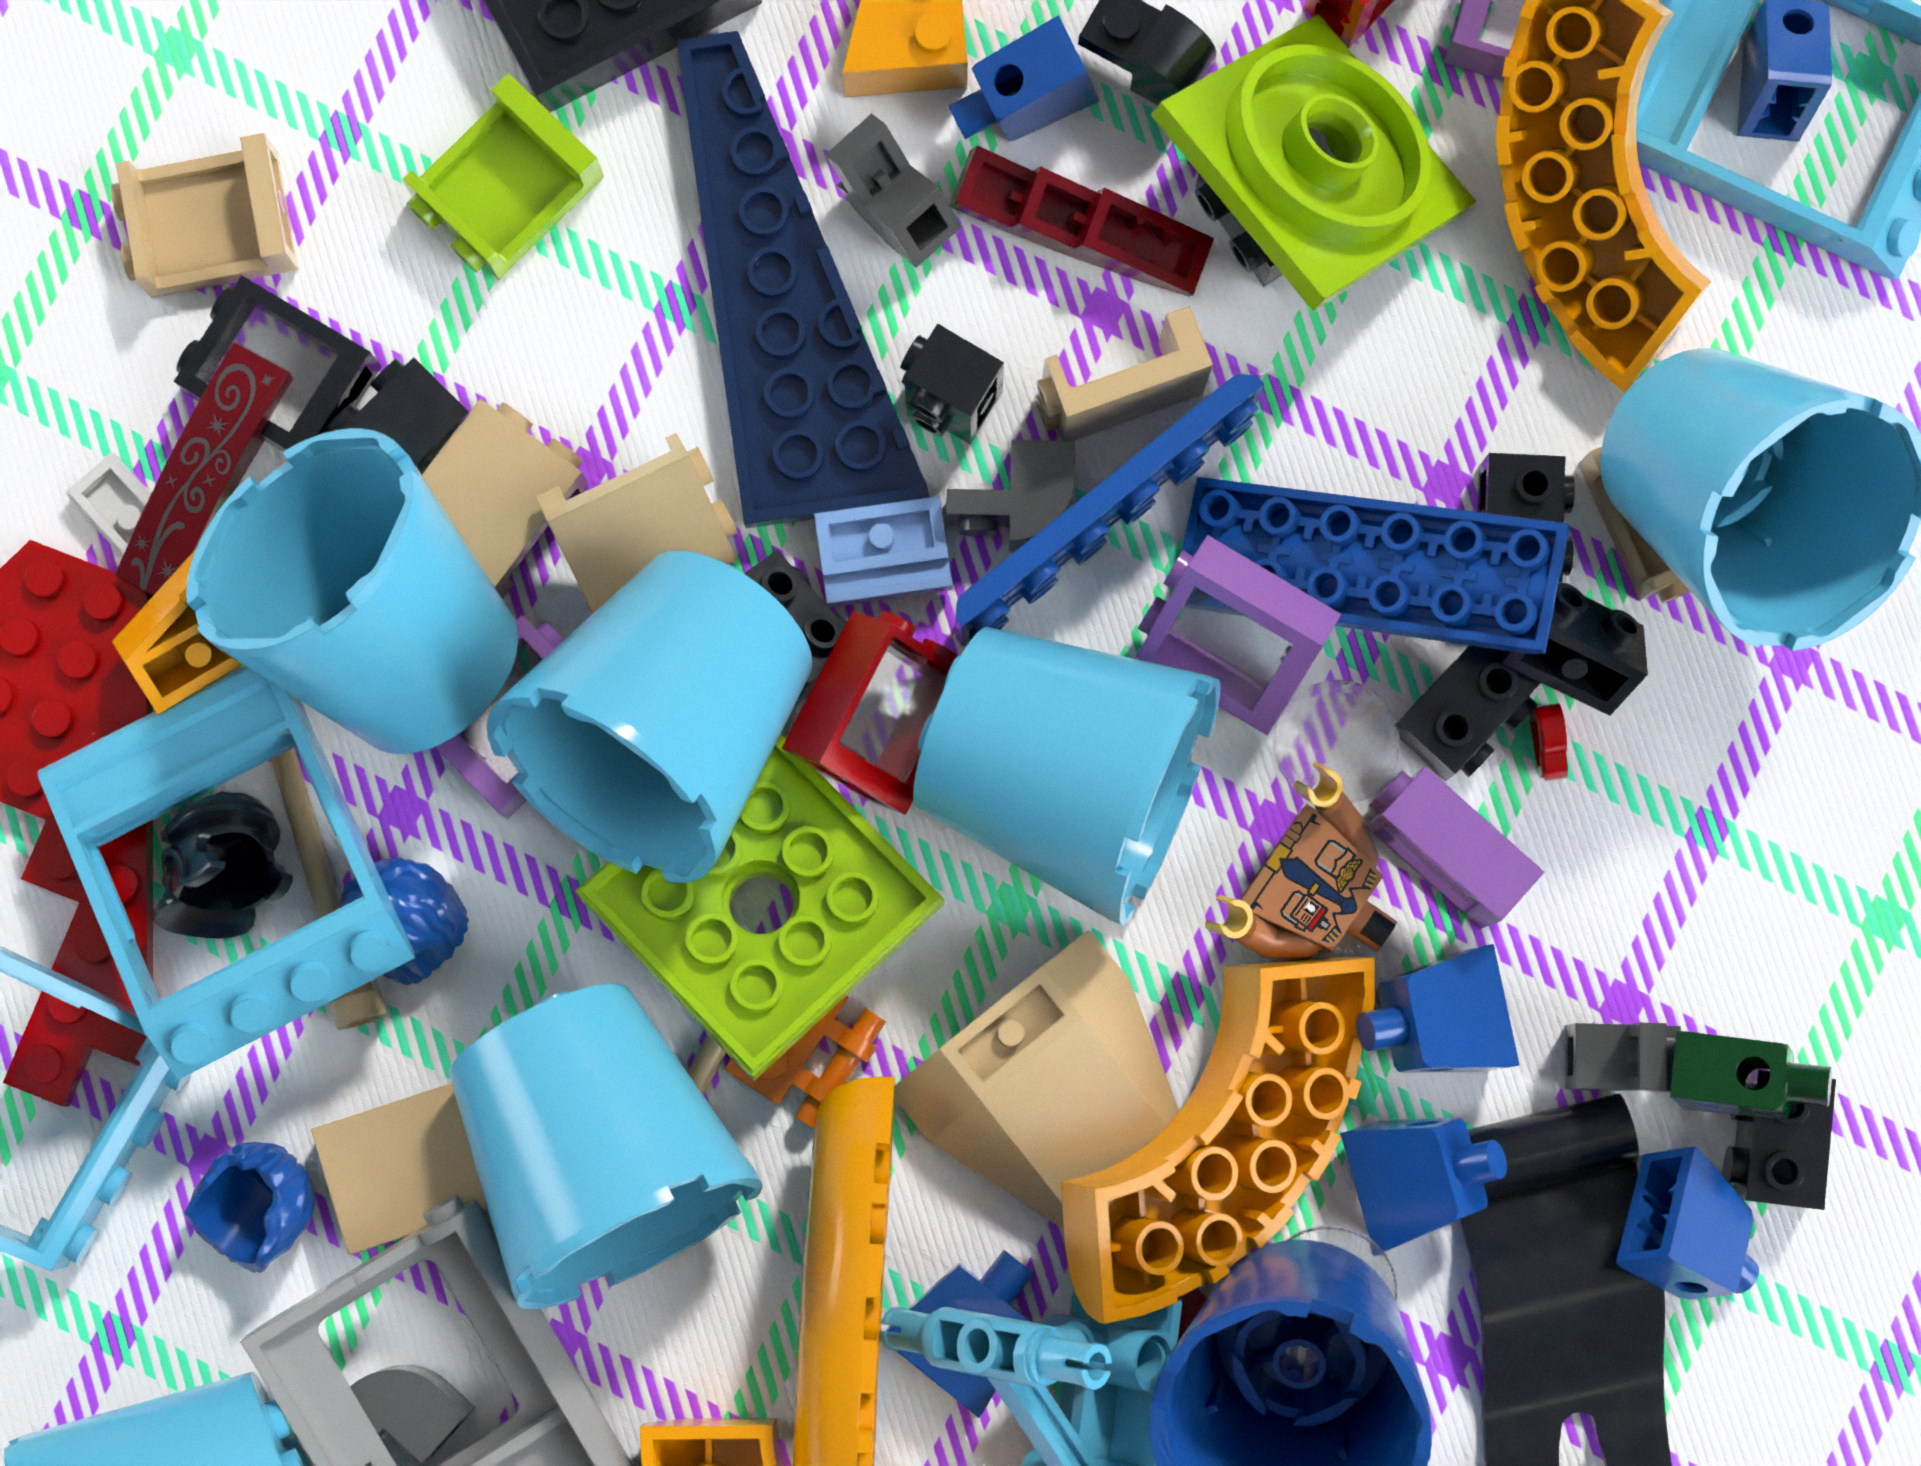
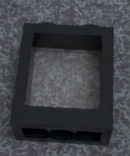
(324, 364)

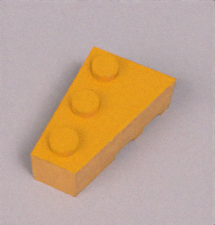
(906, 47)
(167, 649)

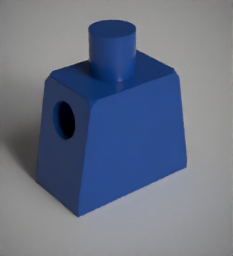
(1784, 69)
(1048, 80)
(1444, 1016)
(1419, 1175)
(1687, 1228)
(966, 1291)

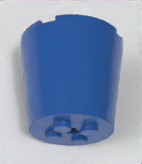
(1253, 1394)

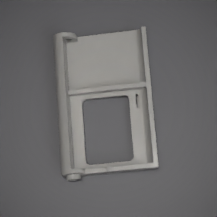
(555, 1411)

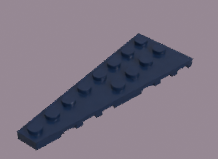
(796, 368)

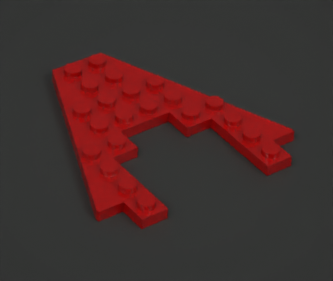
(58, 694)

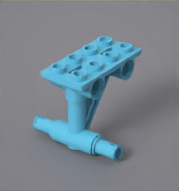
(1103, 1371)

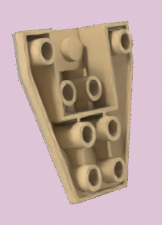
(1046, 1081)

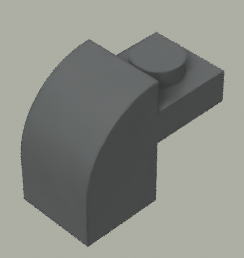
(891, 193)
(1038, 493)
(1619, 1056)
(413, 1407)

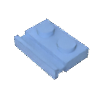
(883, 551)

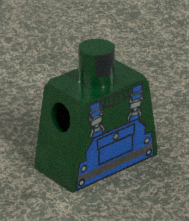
(1714, 1070)

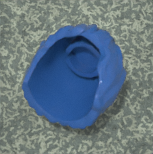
(427, 910)
(252, 1204)

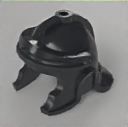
(219, 867)

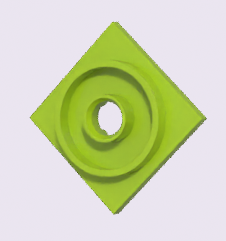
(1308, 212)
(769, 989)

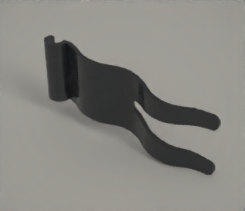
(1554, 1307)

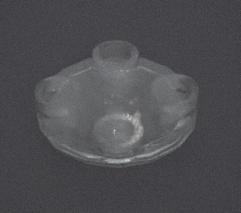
(1341, 729)

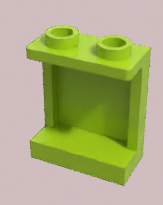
(504, 181)

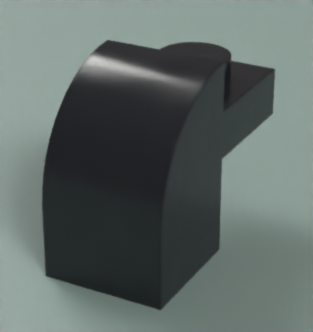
(1156, 46)

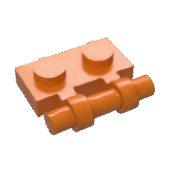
(789, 1069)

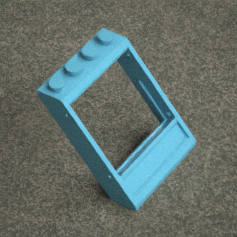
(1680, 87)
(168, 762)
(131, 1124)

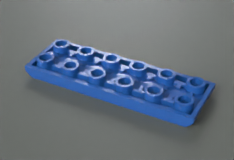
(1122, 495)
(1395, 562)

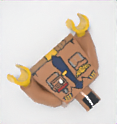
(1312, 883)

